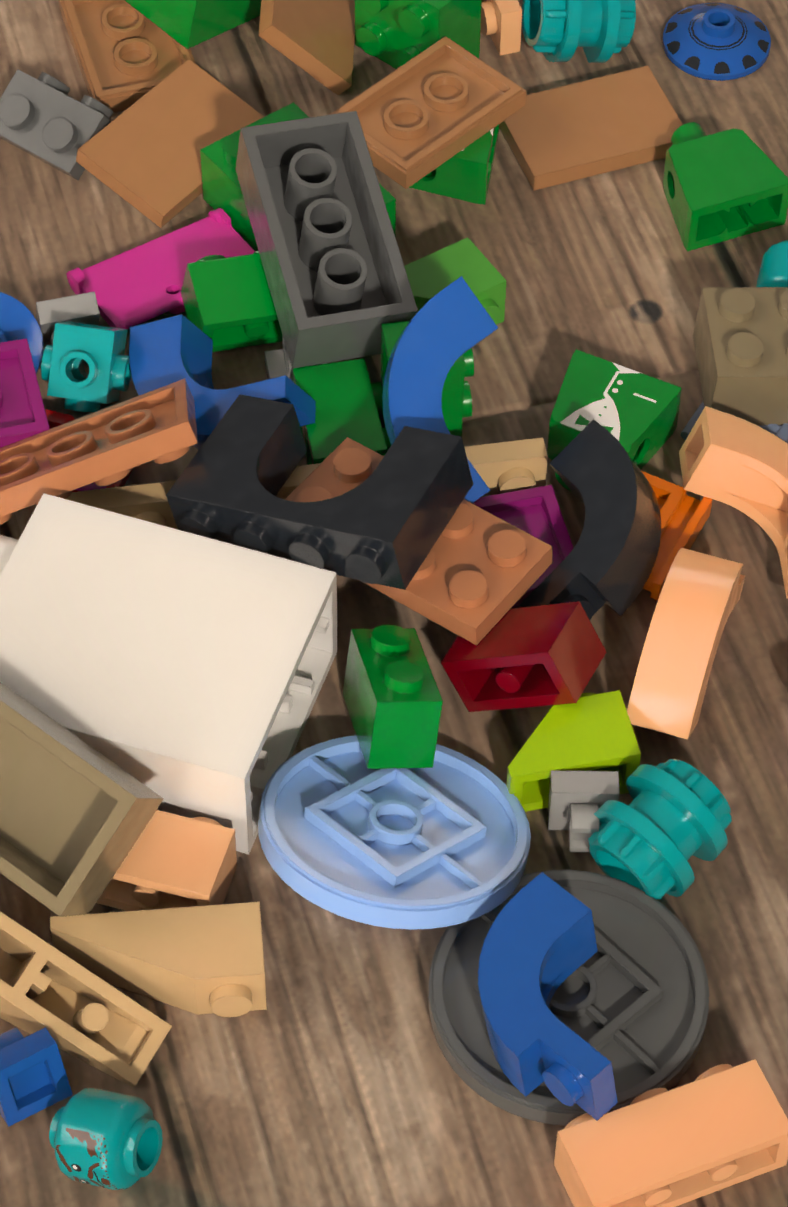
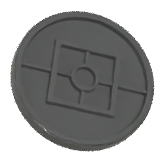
(632, 1001)

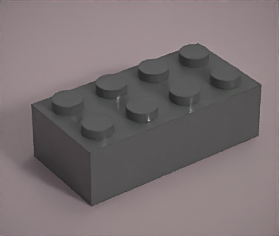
(323, 236)

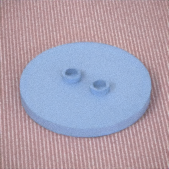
(393, 840)

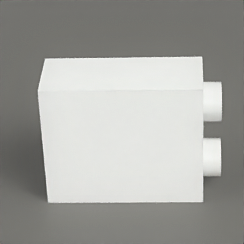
(167, 652)

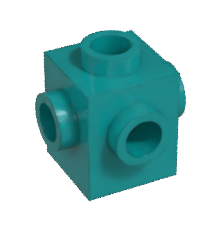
(102, 350)

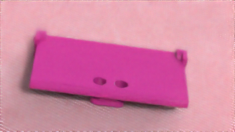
(151, 276)

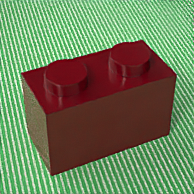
(527, 659)

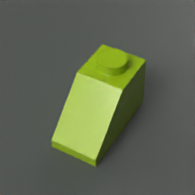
(575, 737)

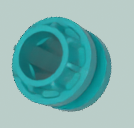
(563, 25)
(669, 820)

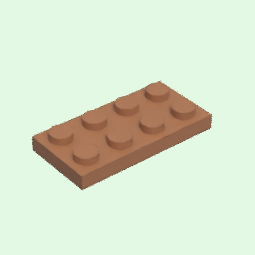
(98, 447)
(471, 571)

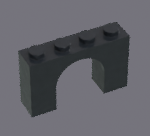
(367, 534)

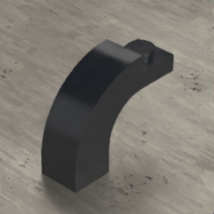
(618, 531)

